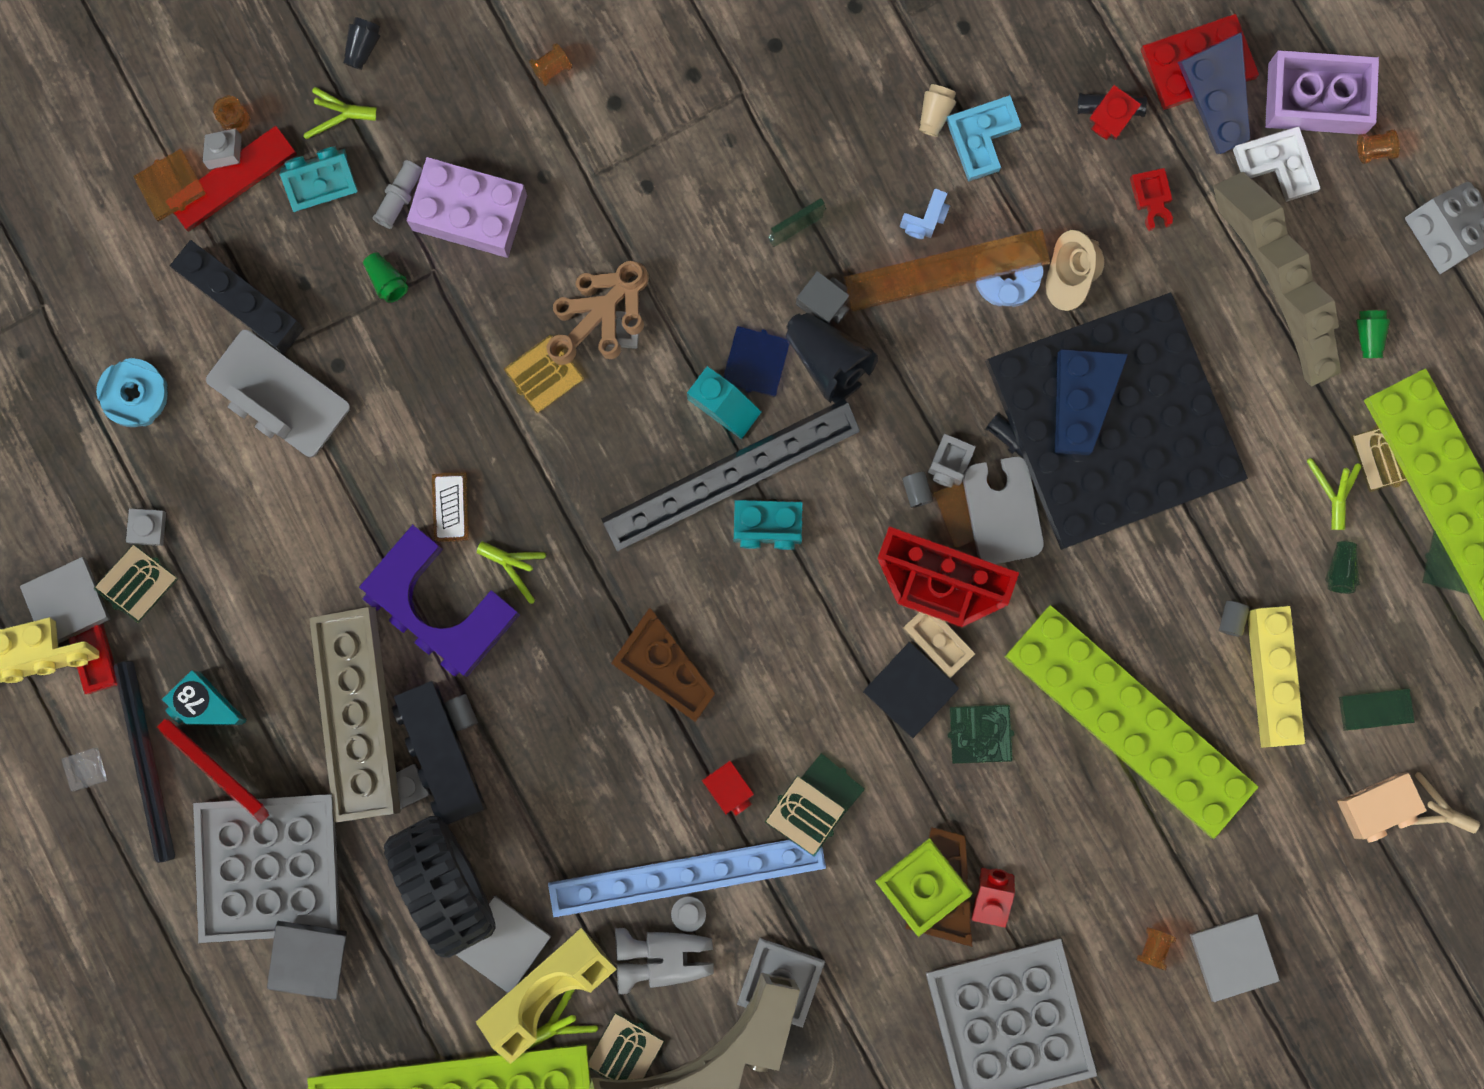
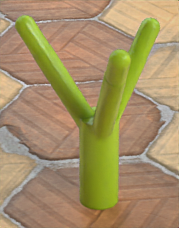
(348, 111)
(1338, 500)
(508, 559)
(554, 1028)

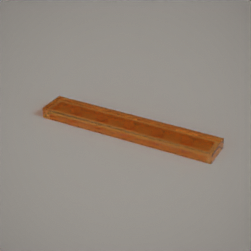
(947, 270)

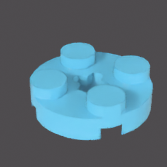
(124, 375)

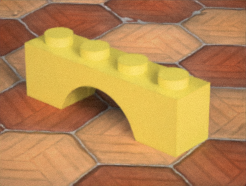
(514, 1019)

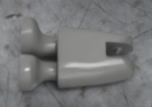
(665, 959)

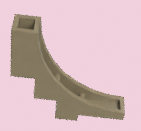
(1288, 270)
(754, 1040)

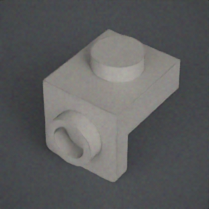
(951, 461)

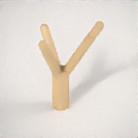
(1447, 813)

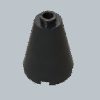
(830, 356)

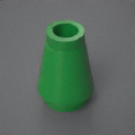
(385, 278)
(1373, 332)

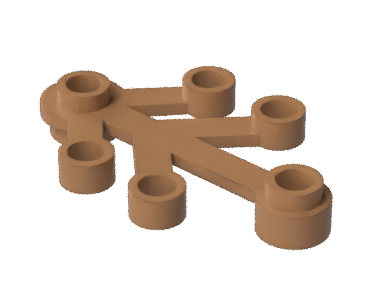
(601, 309)

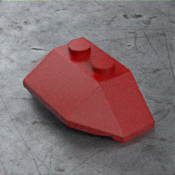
(943, 579)

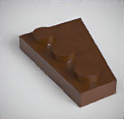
(956, 924)

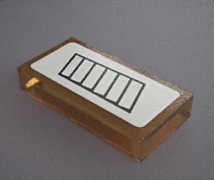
(450, 507)

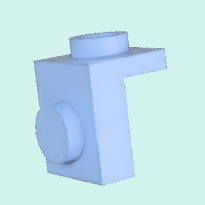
(935, 214)

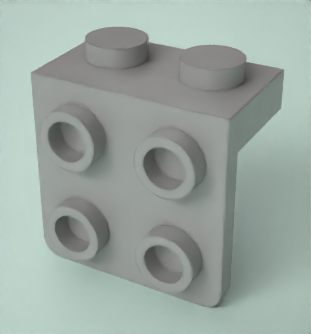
(1450, 226)

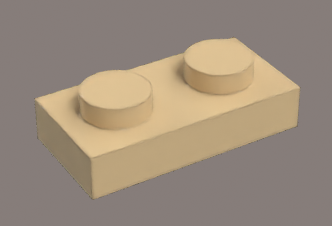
(939, 642)

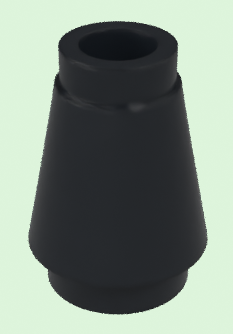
(360, 42)

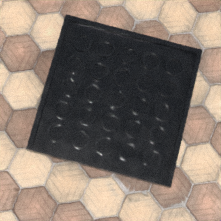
(1159, 435)

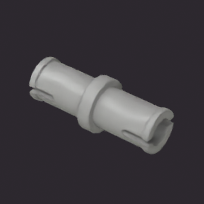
(397, 194)

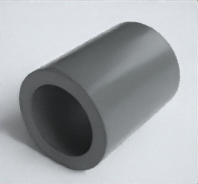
(917, 489)
(1234, 618)
(461, 712)

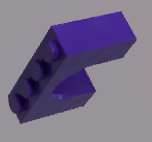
(393, 586)

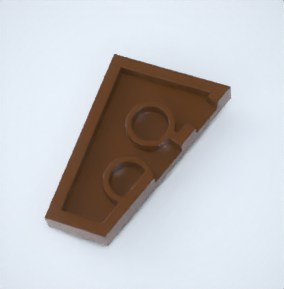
(663, 668)

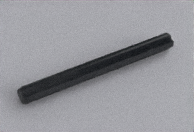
(144, 761)

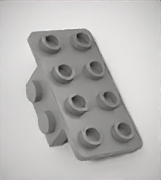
(277, 394)

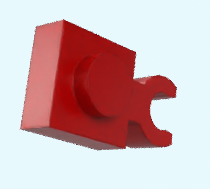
(1152, 192)

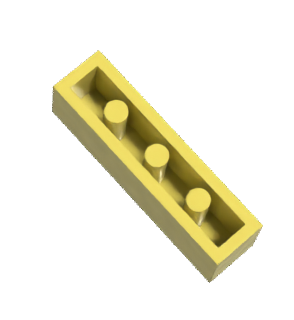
(1275, 677)

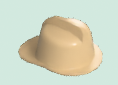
(1073, 268)

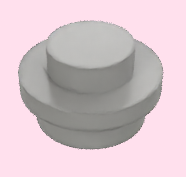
(688, 914)

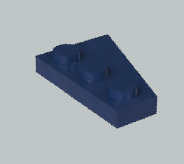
(1219, 91)
(1083, 397)

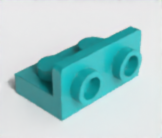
(318, 178)
(767, 523)

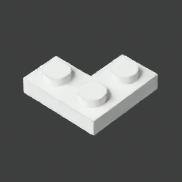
(1286, 156)

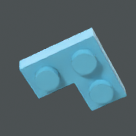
(973, 135)

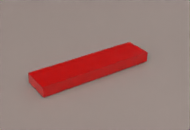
(230, 181)
(213, 770)

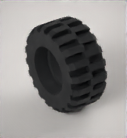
(439, 886)

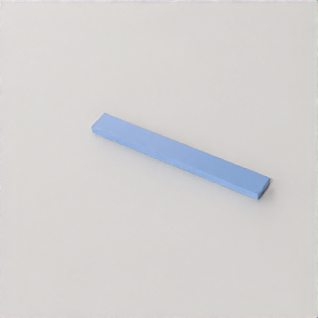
(681, 877)

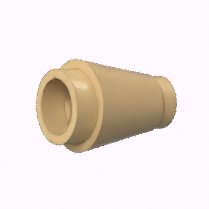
(936, 107)

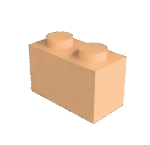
(1382, 807)

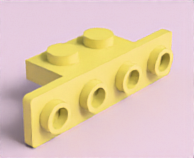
(35, 650)

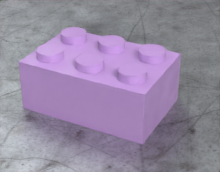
(1322, 92)
(467, 207)

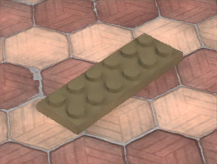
(355, 714)

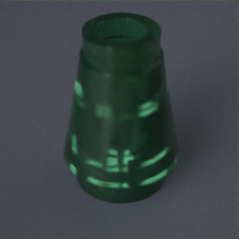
(1344, 569)

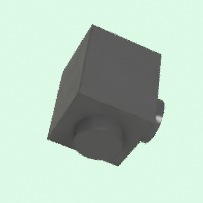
(824, 299)

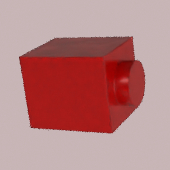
(729, 789)

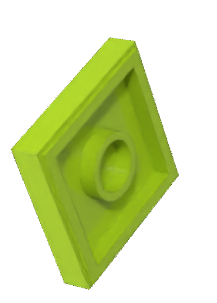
(923, 887)

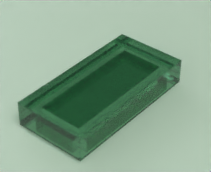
(1376, 709)

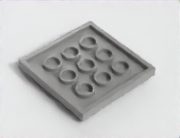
(267, 870)
(1012, 1020)

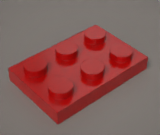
(1164, 54)

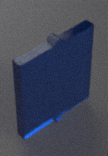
(756, 361)

